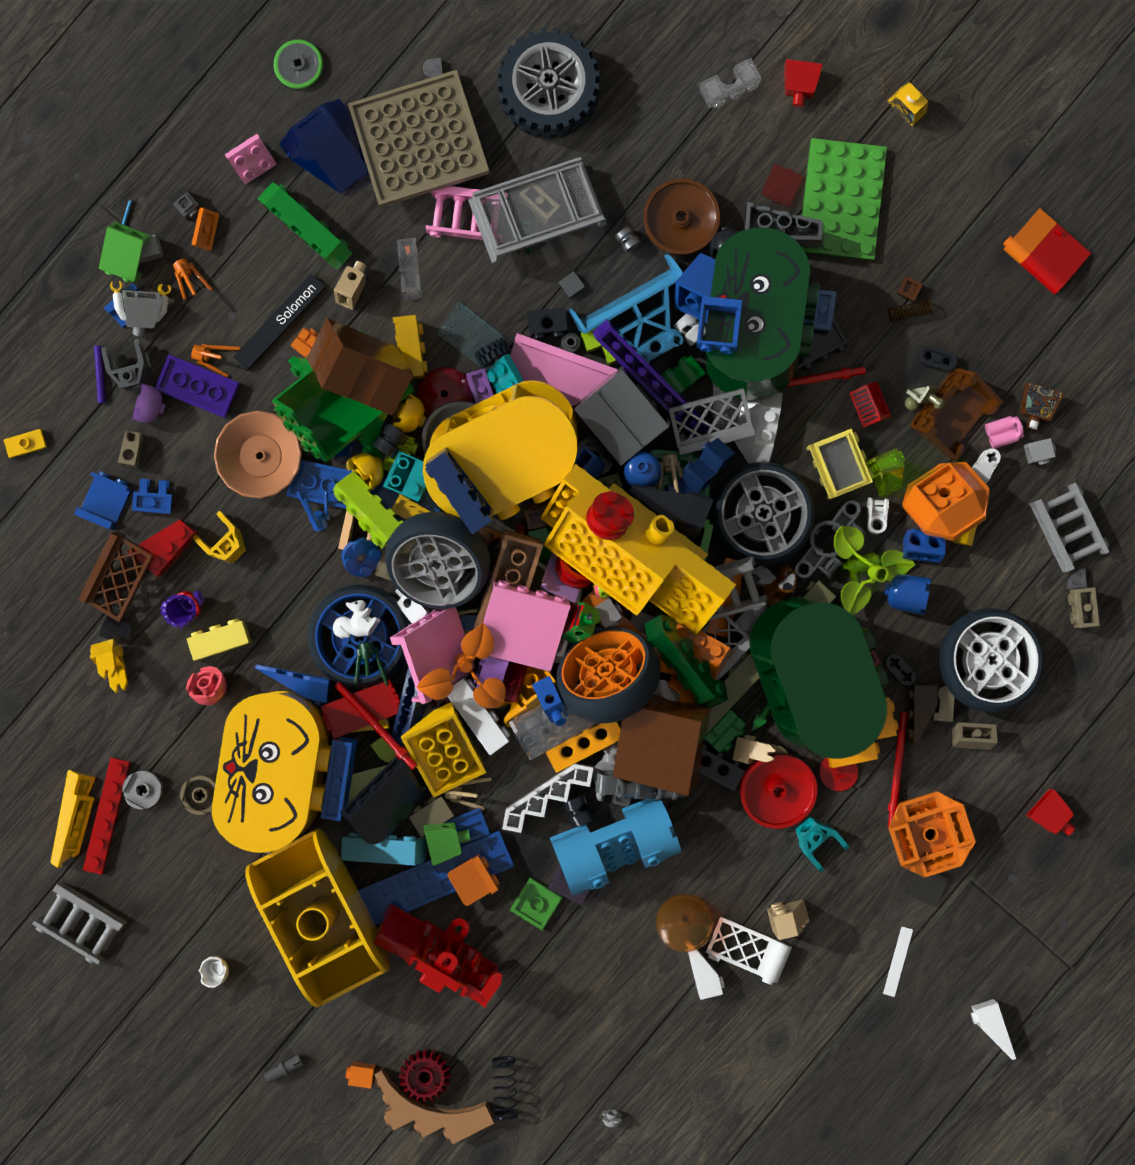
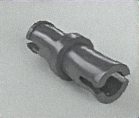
(283, 1069)

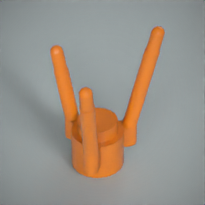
(183, 270)
(202, 354)

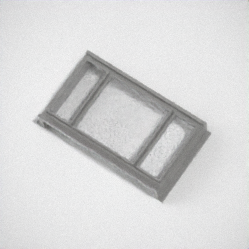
(535, 208)

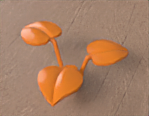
(474, 644)

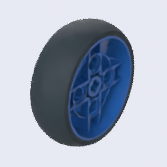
(326, 615)

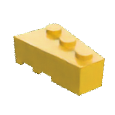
(410, 345)

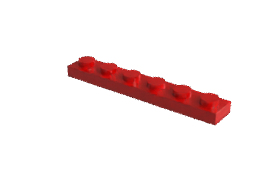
(106, 816)

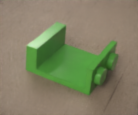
(123, 251)

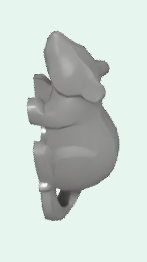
(606, 763)

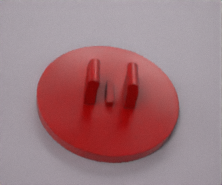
(838, 778)

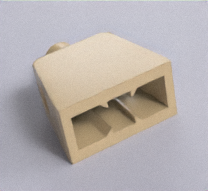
(350, 285)

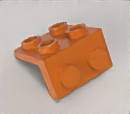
(473, 880)

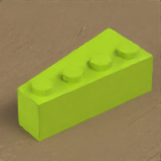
(366, 508)

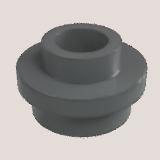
(573, 348)

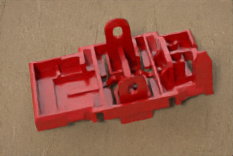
(412, 939)

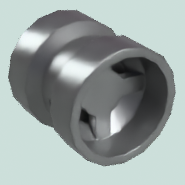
(628, 239)

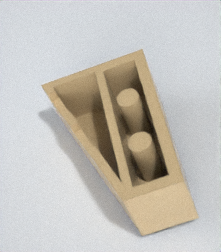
(788, 918)

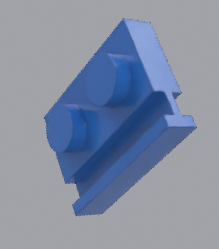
(473, 821)

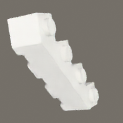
(555, 788)

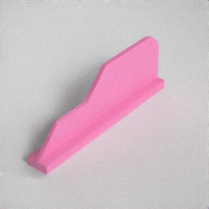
(564, 370)

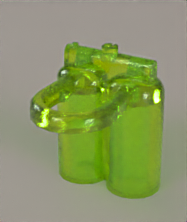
(855, 565)

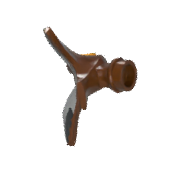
(774, 586)

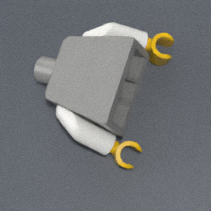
(140, 308)

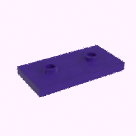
(197, 386)

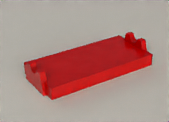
(378, 700)

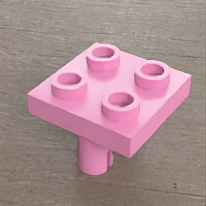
(250, 159)

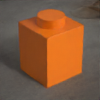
(360, 1074)

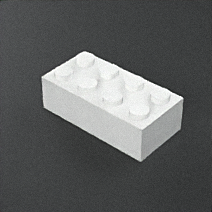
(478, 718)

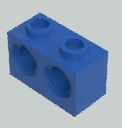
(923, 550)

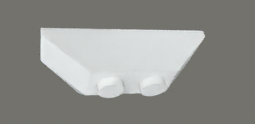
(764, 419)

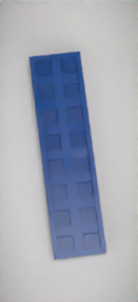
(429, 882)

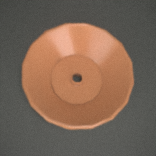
(238, 451)

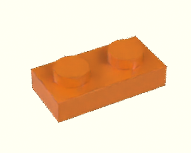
(205, 229)

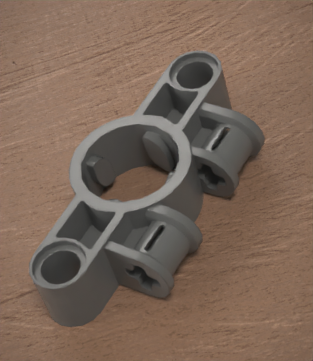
(814, 556)
(610, 785)

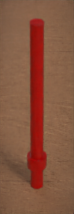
(844, 373)
(401, 752)
(892, 806)

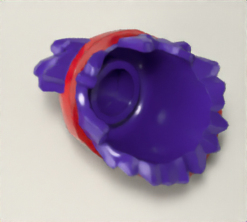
(182, 608)

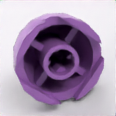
(148, 404)

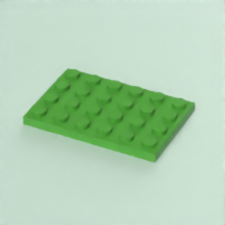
(846, 195)

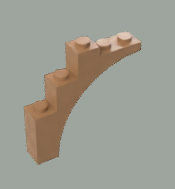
(428, 1119)

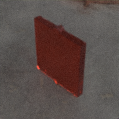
(781, 185)

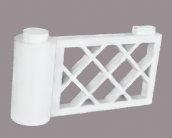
(772, 961)

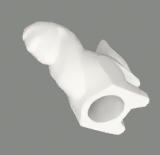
(359, 624)

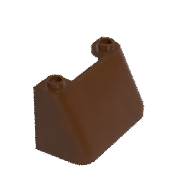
(965, 402)

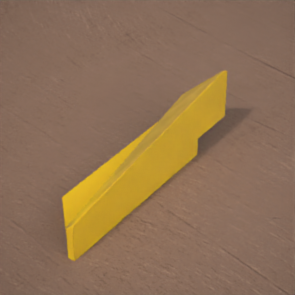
(73, 817)

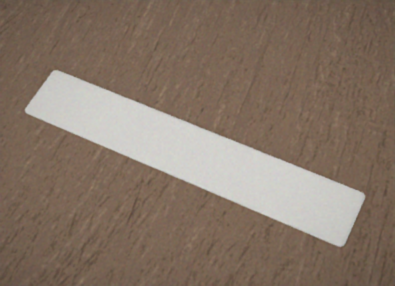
(897, 961)

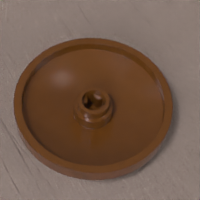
(681, 217)

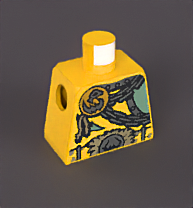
(909, 103)

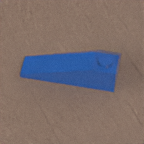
(309, 686)

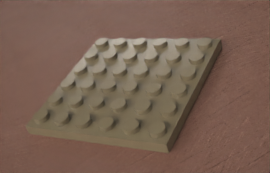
(418, 138)

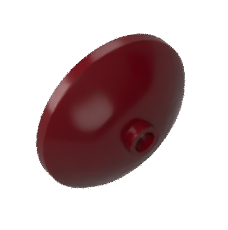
(443, 380)

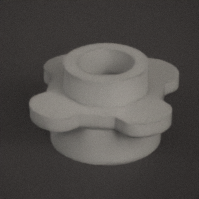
(612, 1118)

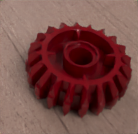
(419, 1086)

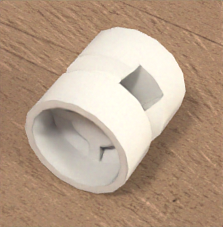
(683, 327)

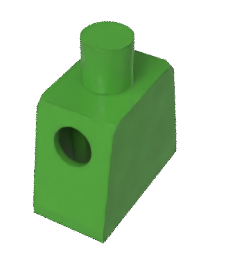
(444, 841)

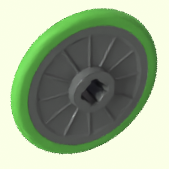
(292, 53)

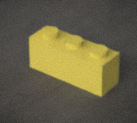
(218, 639)

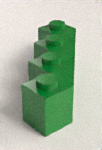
(311, 231)

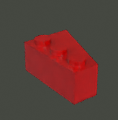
(166, 546)

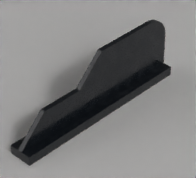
(386, 801)

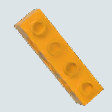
(561, 762)

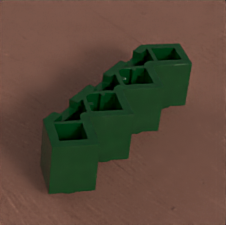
(679, 654)

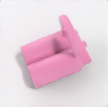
(1004, 431)

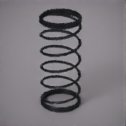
(495, 1061)

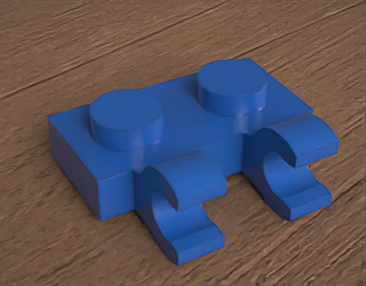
(153, 502)

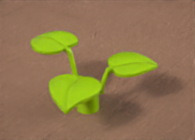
(856, 595)

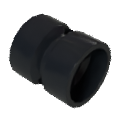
(390, 441)
(578, 810)

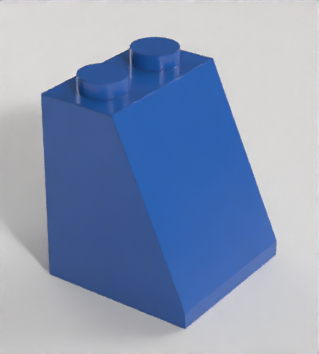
(693, 285)

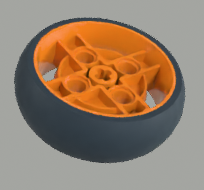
(608, 675)

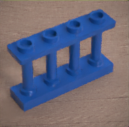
(339, 777)

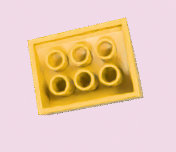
(443, 750)

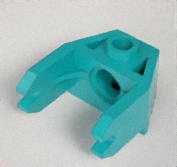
(818, 830)

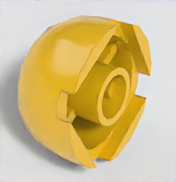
(409, 414)
(367, 468)

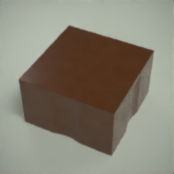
(359, 366)
(663, 745)

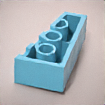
(392, 850)

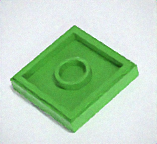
(536, 903)

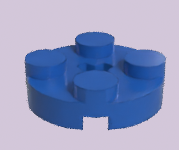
(368, 564)

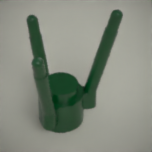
(367, 651)

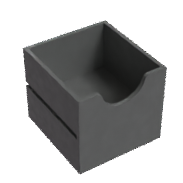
(623, 415)

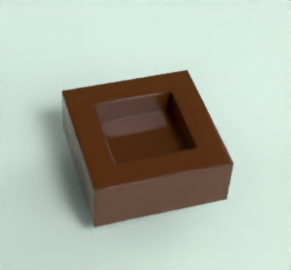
(909, 288)

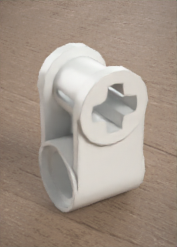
(984, 468)
(877, 514)

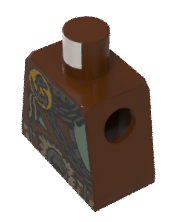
(1039, 404)

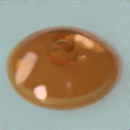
(680, 934)

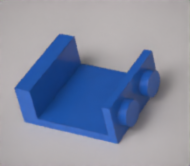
(104, 500)

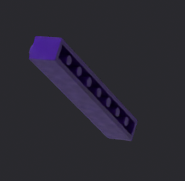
(646, 373)

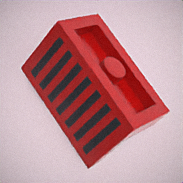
(870, 404)

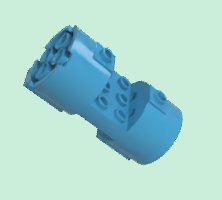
(642, 835)

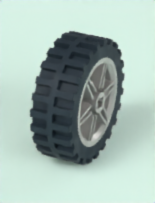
(554, 115)

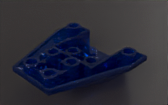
(327, 146)

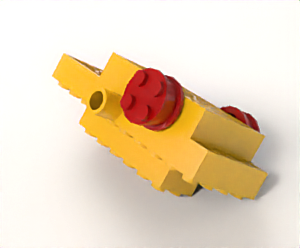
(630, 552)

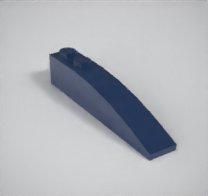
(409, 712)

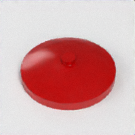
(778, 791)

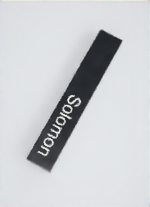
(279, 322)

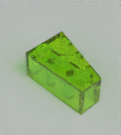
(887, 471)

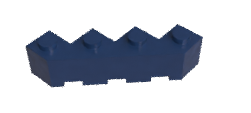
(701, 472)

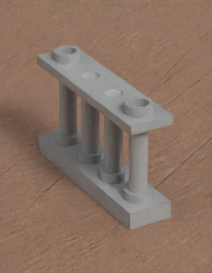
(1050, 526)
(730, 569)
(96, 913)

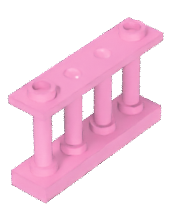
(459, 195)

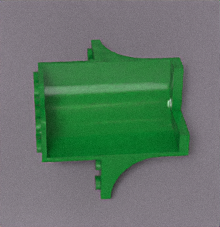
(326, 419)

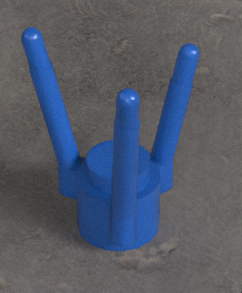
(317, 518)

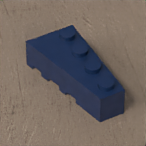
(459, 490)

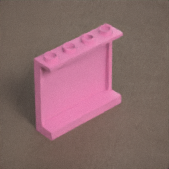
(525, 624)
(431, 645)

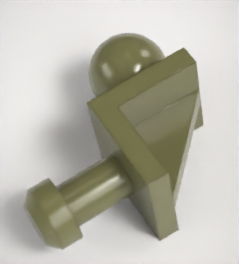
(923, 396)

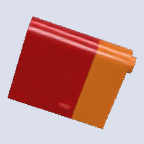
(1046, 251)

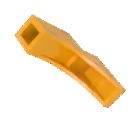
(889, 730)

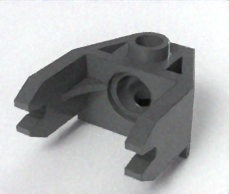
(136, 372)

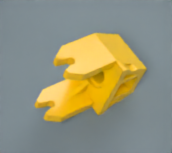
(229, 547)
(108, 658)

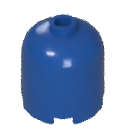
(642, 470)
(908, 593)

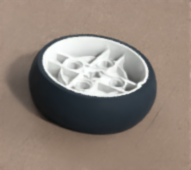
(1015, 631)

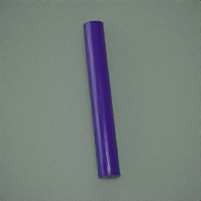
(99, 374)

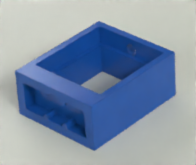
(721, 305)

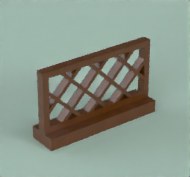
(105, 565)

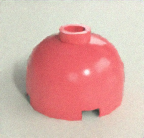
(207, 686)

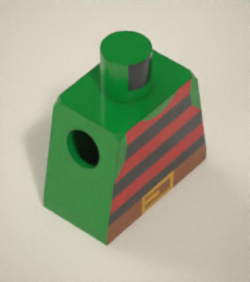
(580, 622)

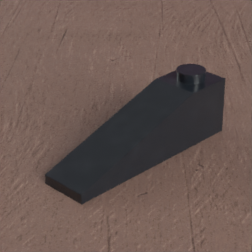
(685, 510)

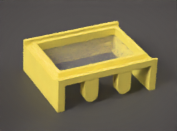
(840, 463)

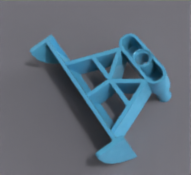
(666, 338)

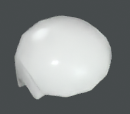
(213, 971)

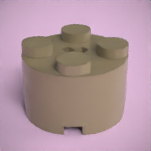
(190, 797)

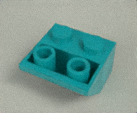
(407, 477)

